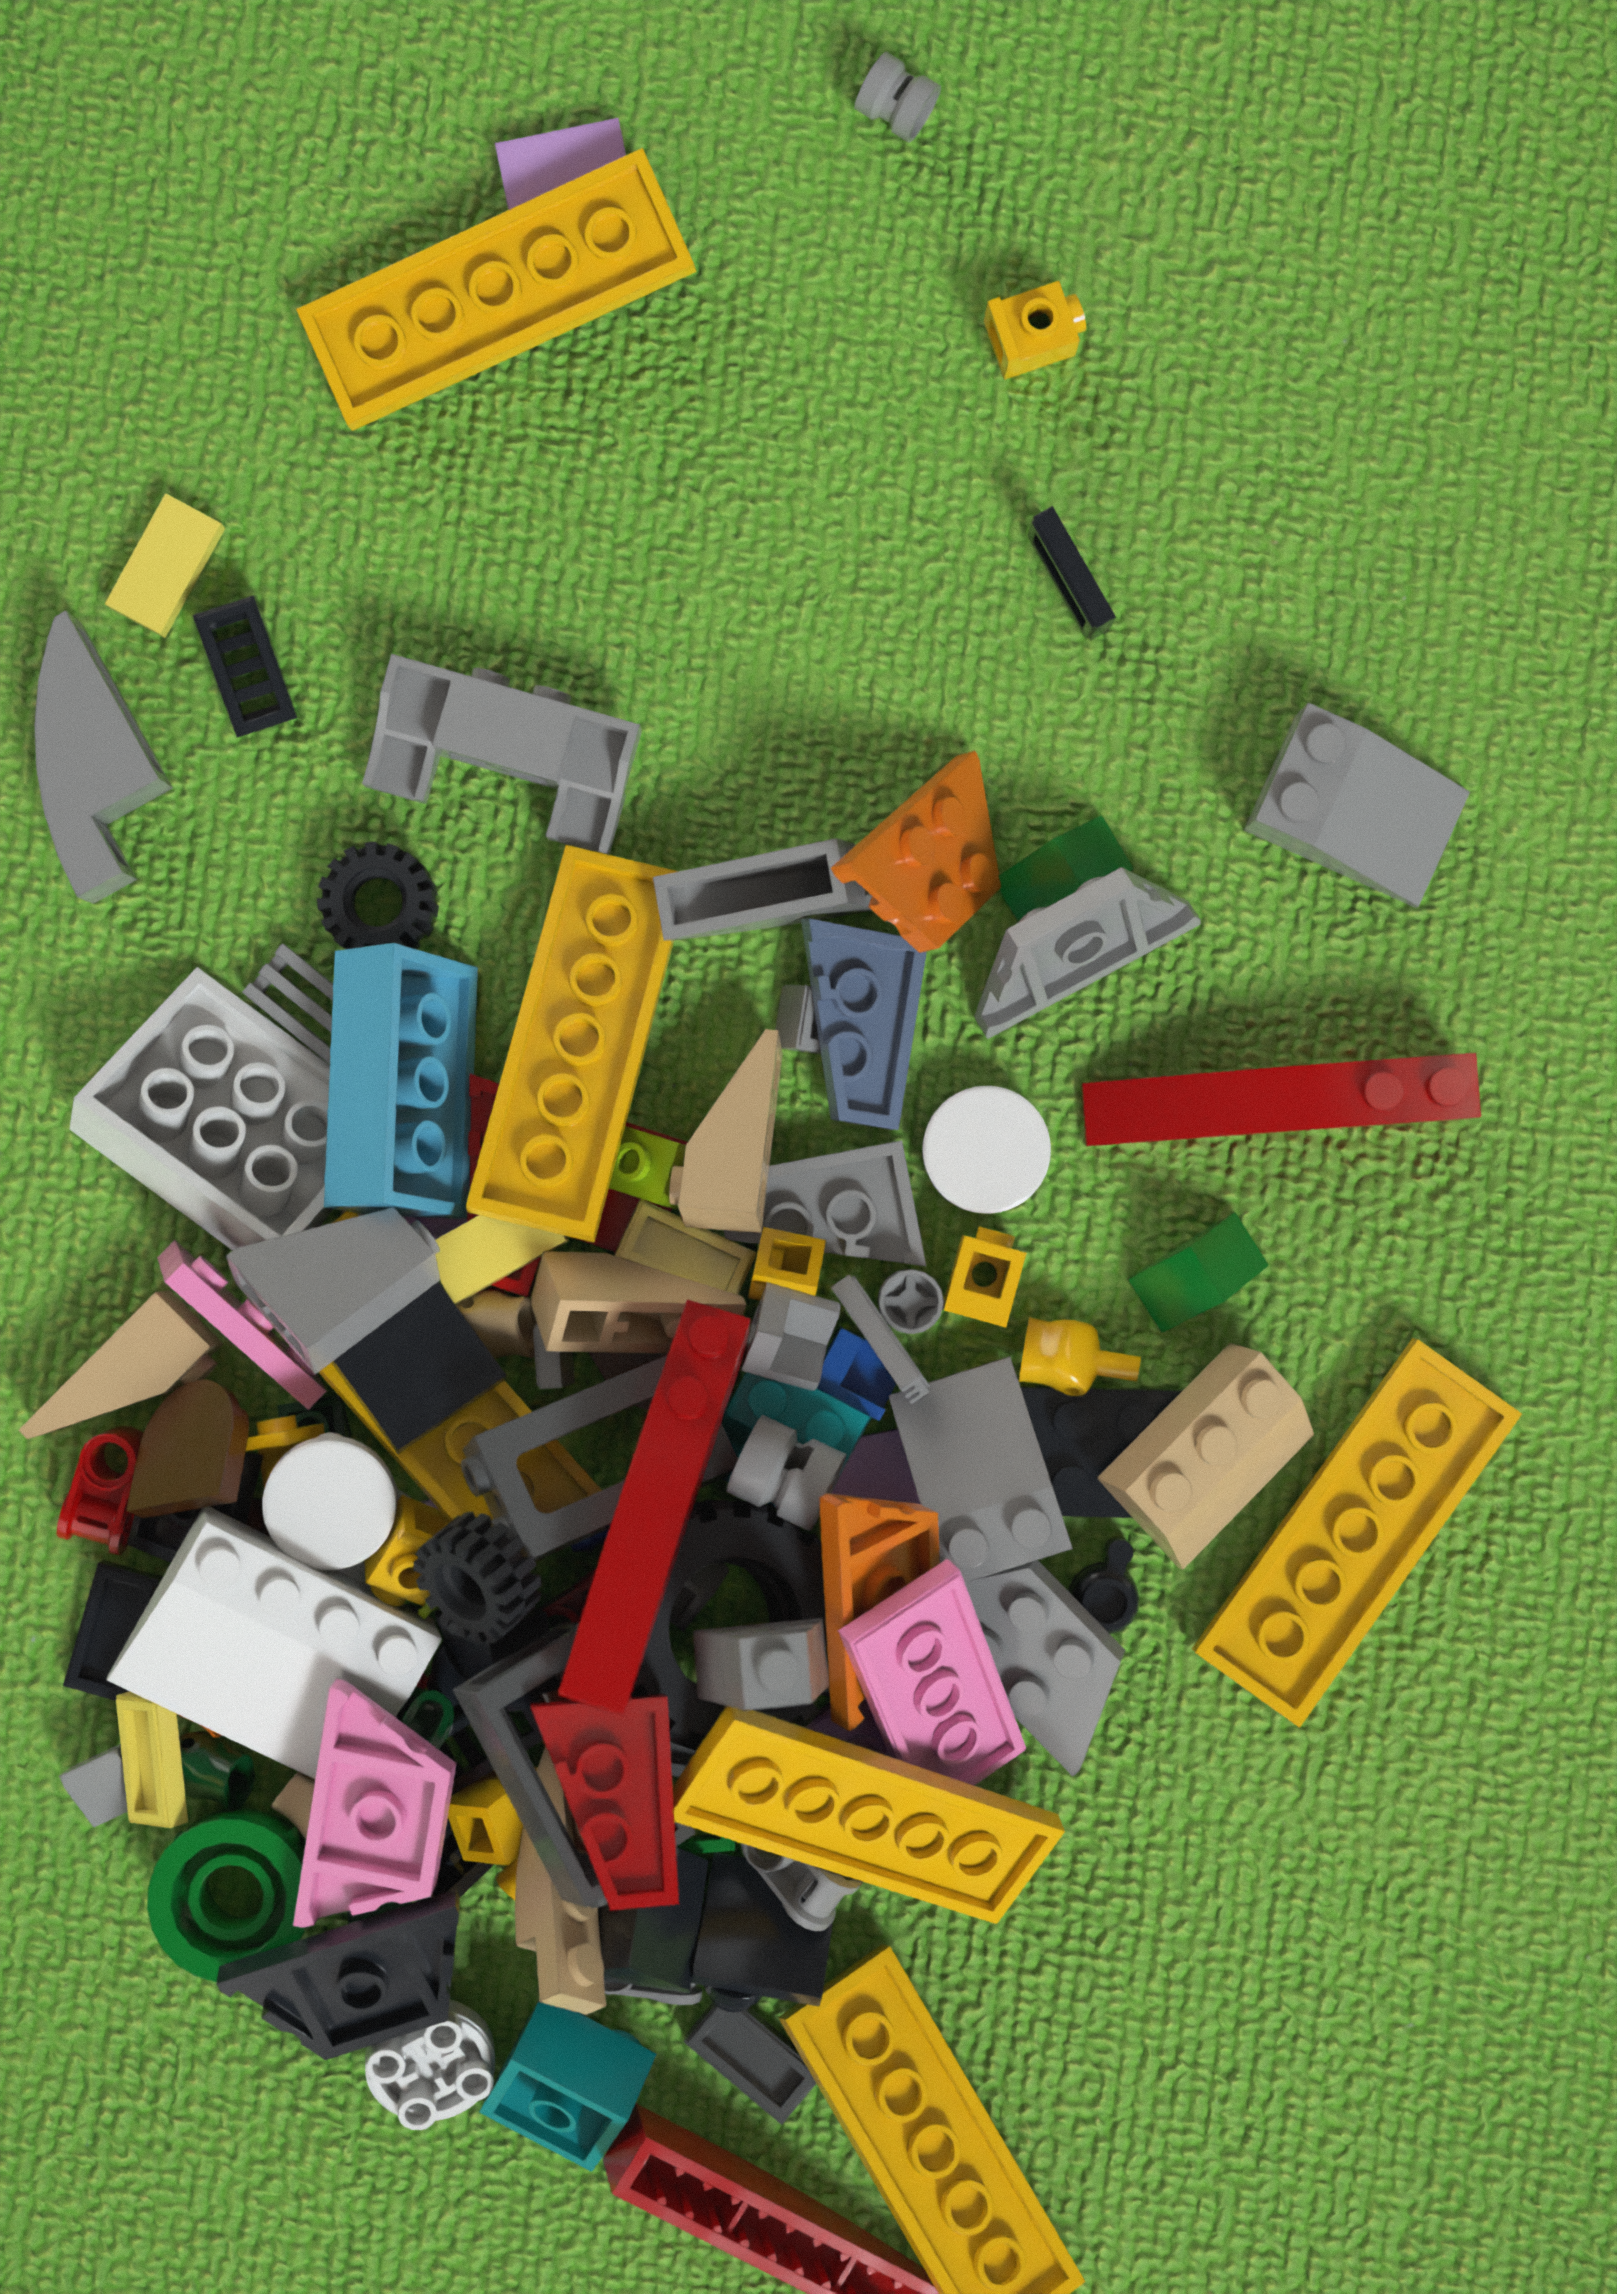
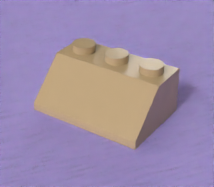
(1209, 1452)

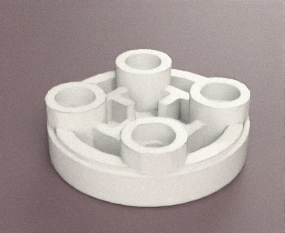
(986, 1149)
(330, 1502)
(433, 2069)

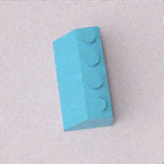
(400, 1082)

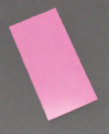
(934, 1679)

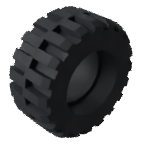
(787, 1571)

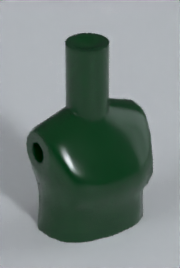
(428, 1715)
(215, 1770)

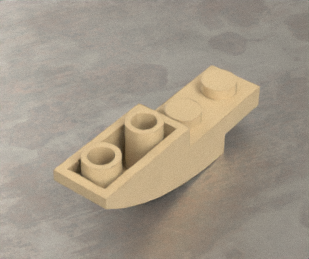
(558, 1931)

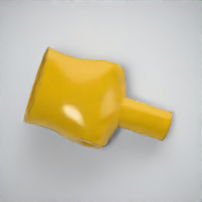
(1070, 1357)

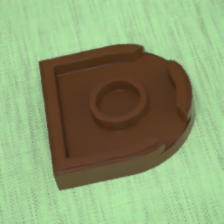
(190, 1452)

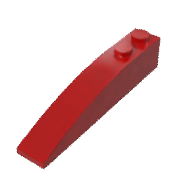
(1282, 1099)
(655, 1506)
(751, 2212)

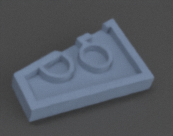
(865, 1018)

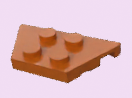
(930, 857)
(867, 1556)

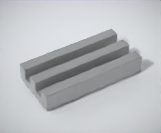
(270, 975)
(881, 1338)

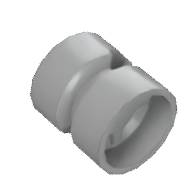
(785, 1472)

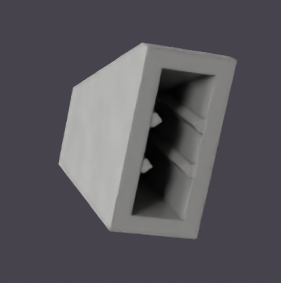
(337, 1280)
(762, 1664)

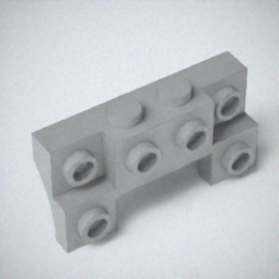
(507, 731)

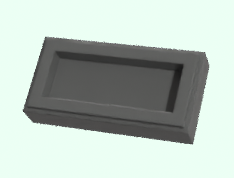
(752, 2058)

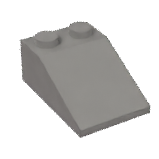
(1357, 805)
(981, 1470)

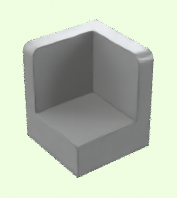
(790, 1336)

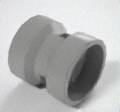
(897, 97)
(916, 1306)

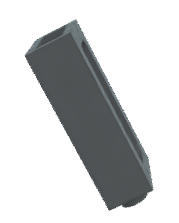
(493, 1471)
(483, 1704)

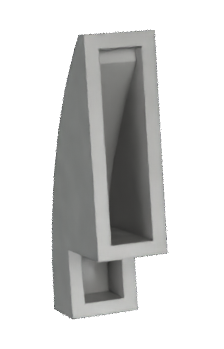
(88, 761)
(758, 892)

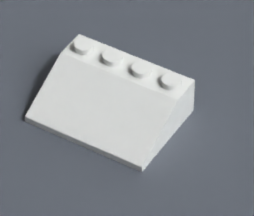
(215, 1115)
(260, 1638)

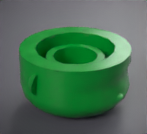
(181, 1905)

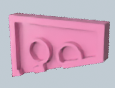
(241, 1323)

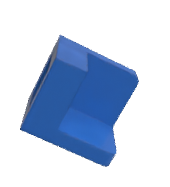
(856, 1374)

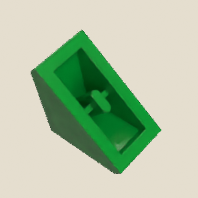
(1062, 867)
(1198, 1273)

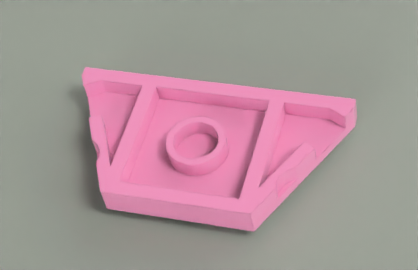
(373, 1812)

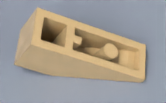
(731, 1149)
(614, 1303)
(143, 1359)

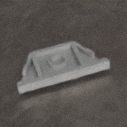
(1078, 943)
(1048, 1656)

